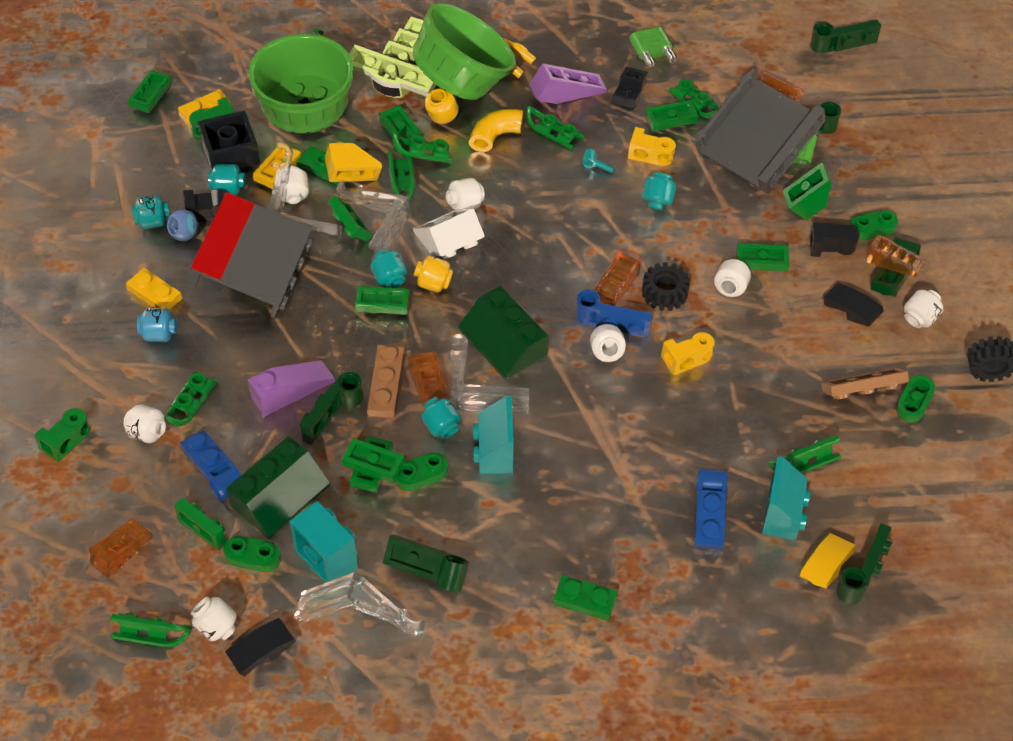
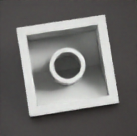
(450, 233)

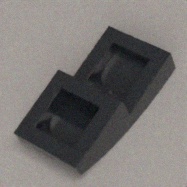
(630, 87)
(857, 305)
(259, 645)

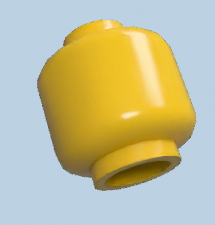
(441, 106)
(433, 274)

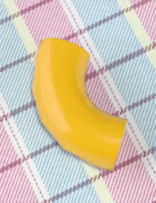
(495, 124)

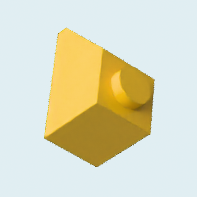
(350, 163)

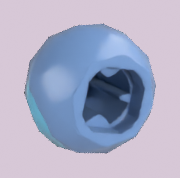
(182, 225)

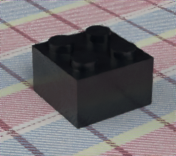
(229, 140)

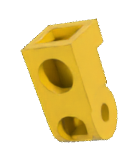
(651, 149)
(687, 353)

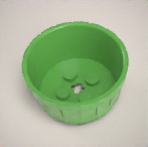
(461, 52)
(299, 70)

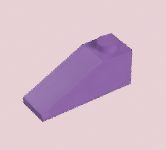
(563, 84)
(287, 384)

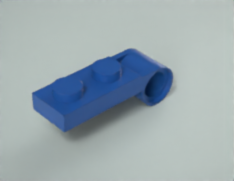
(594, 313)
(211, 462)
(710, 508)

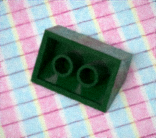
(504, 333)
(277, 487)

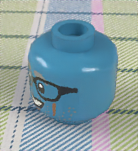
(156, 325)

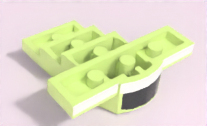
(394, 71)

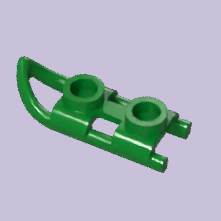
(699, 100)
(549, 123)
(418, 145)
(401, 182)
(184, 400)
(820, 449)
(156, 627)

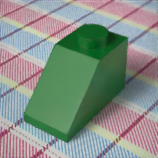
(809, 192)

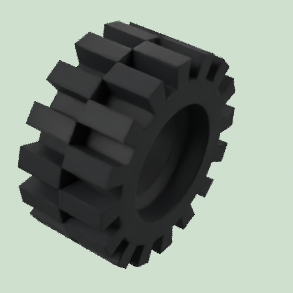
(667, 275)
(991, 359)

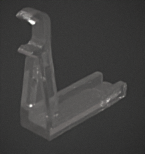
(279, 193)
(393, 205)
(479, 397)
(355, 592)

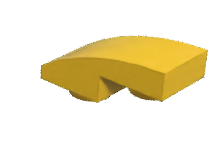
(827, 560)

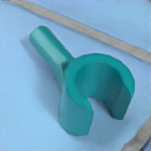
(589, 161)

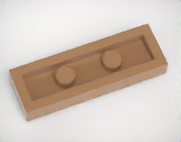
(385, 381)
(865, 383)

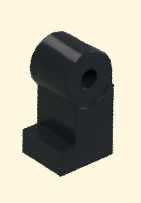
(204, 205)
(833, 238)

